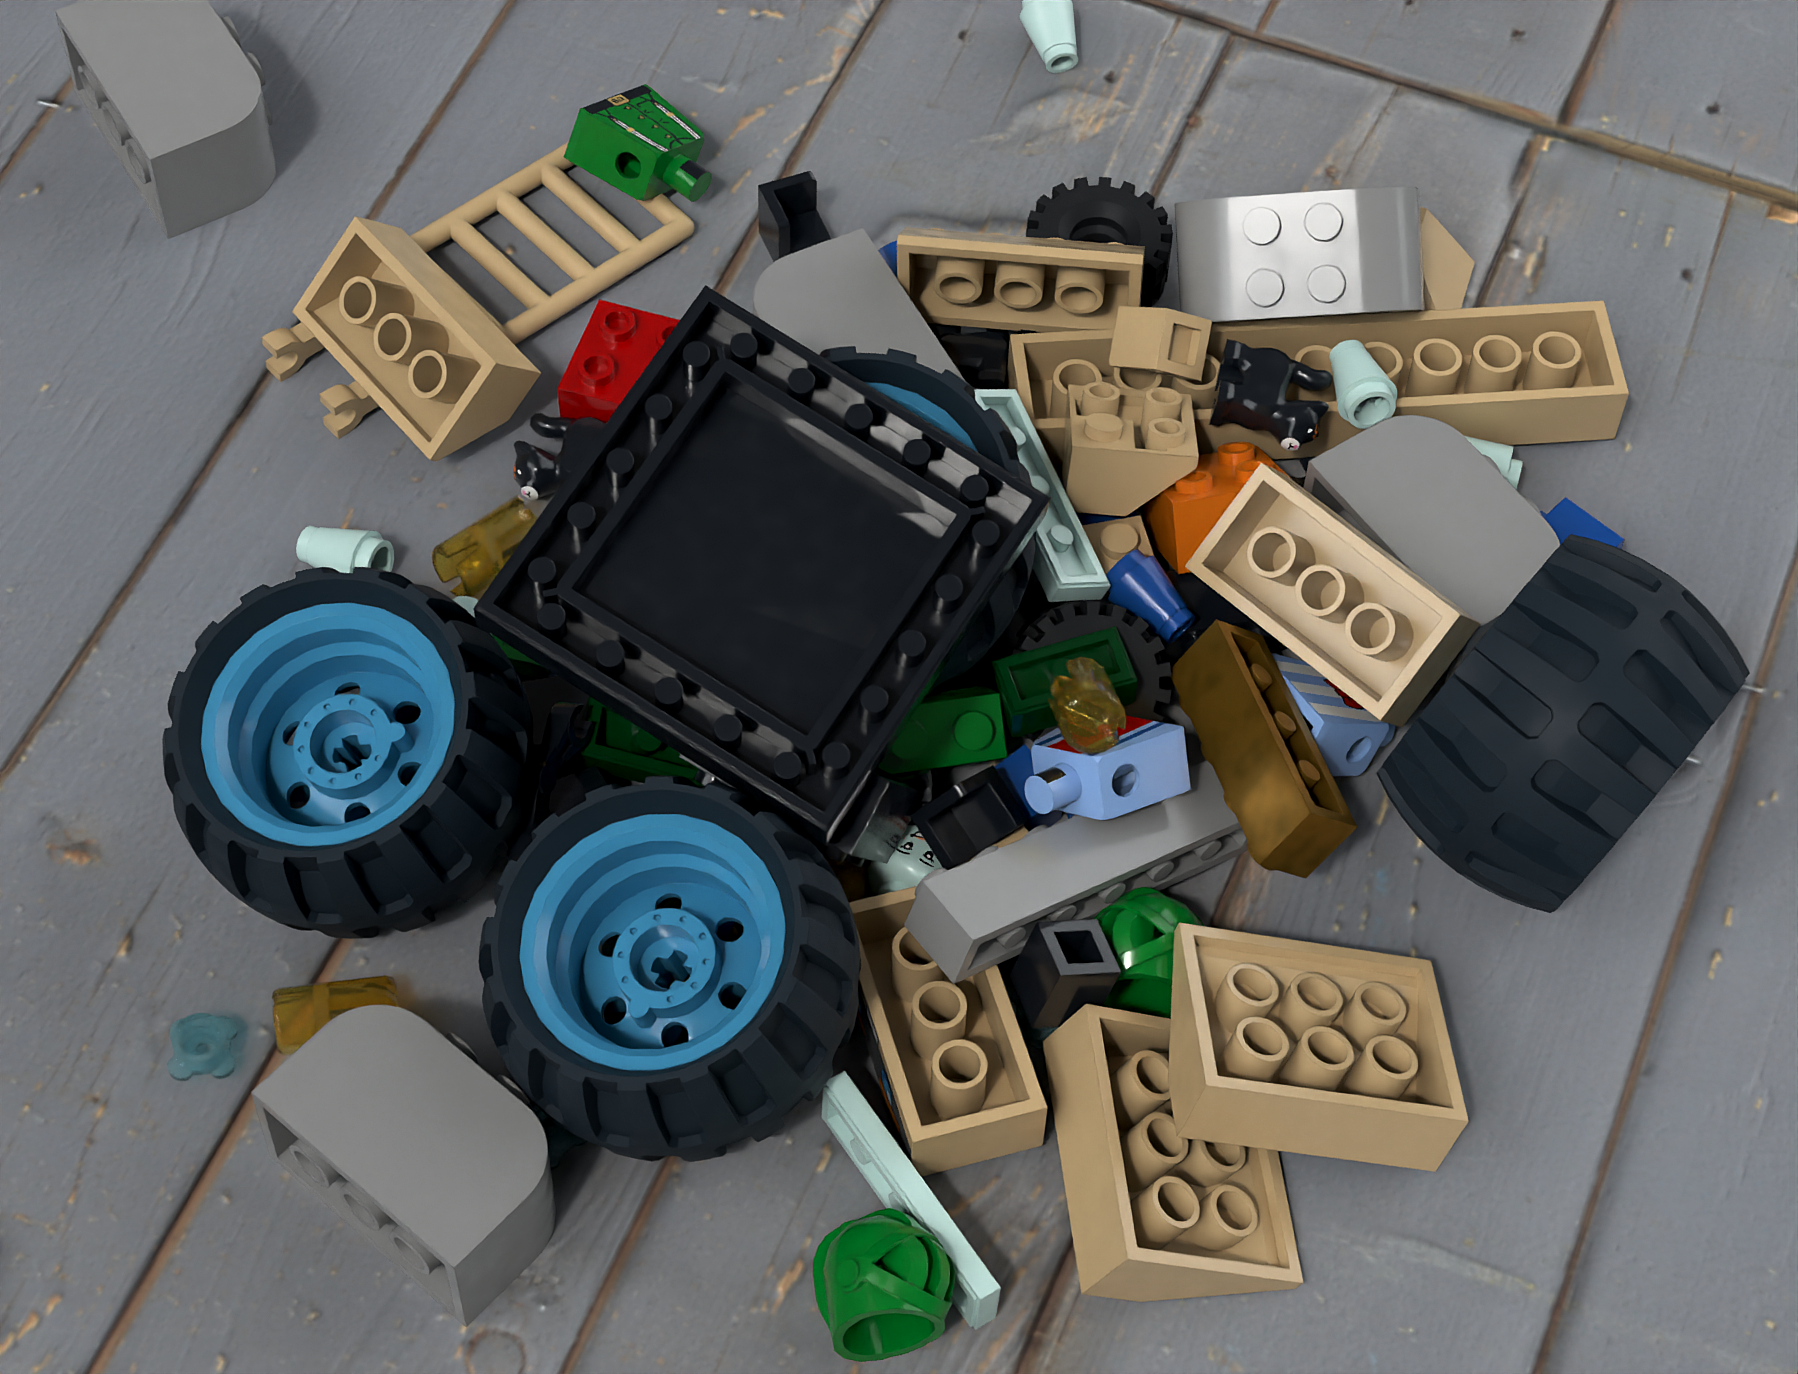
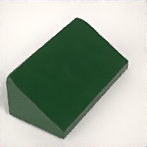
(1027, 677)
(627, 750)

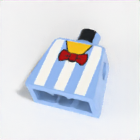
(1338, 724)

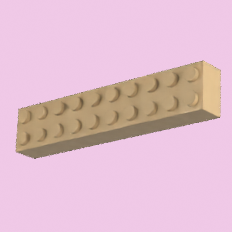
(1482, 370)

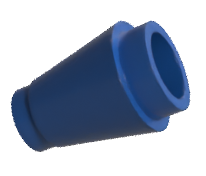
(1147, 592)

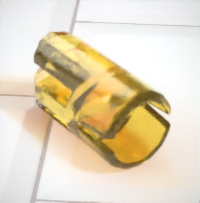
(482, 547)
(1087, 707)
(306, 1008)

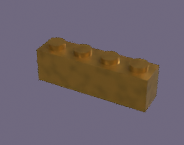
(1261, 750)

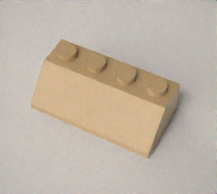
(1017, 280)
(414, 339)

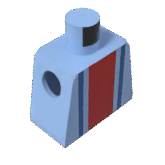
(1136, 772)

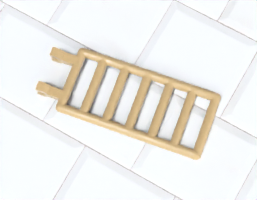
(352, 402)

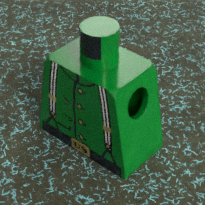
(639, 145)

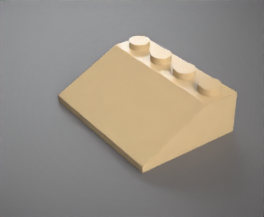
(1310, 1050)
(1150, 1207)

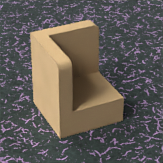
(1160, 341)

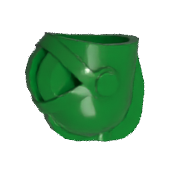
(1142, 941)
(882, 1286)

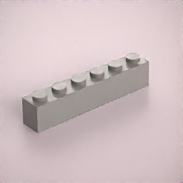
(1069, 872)

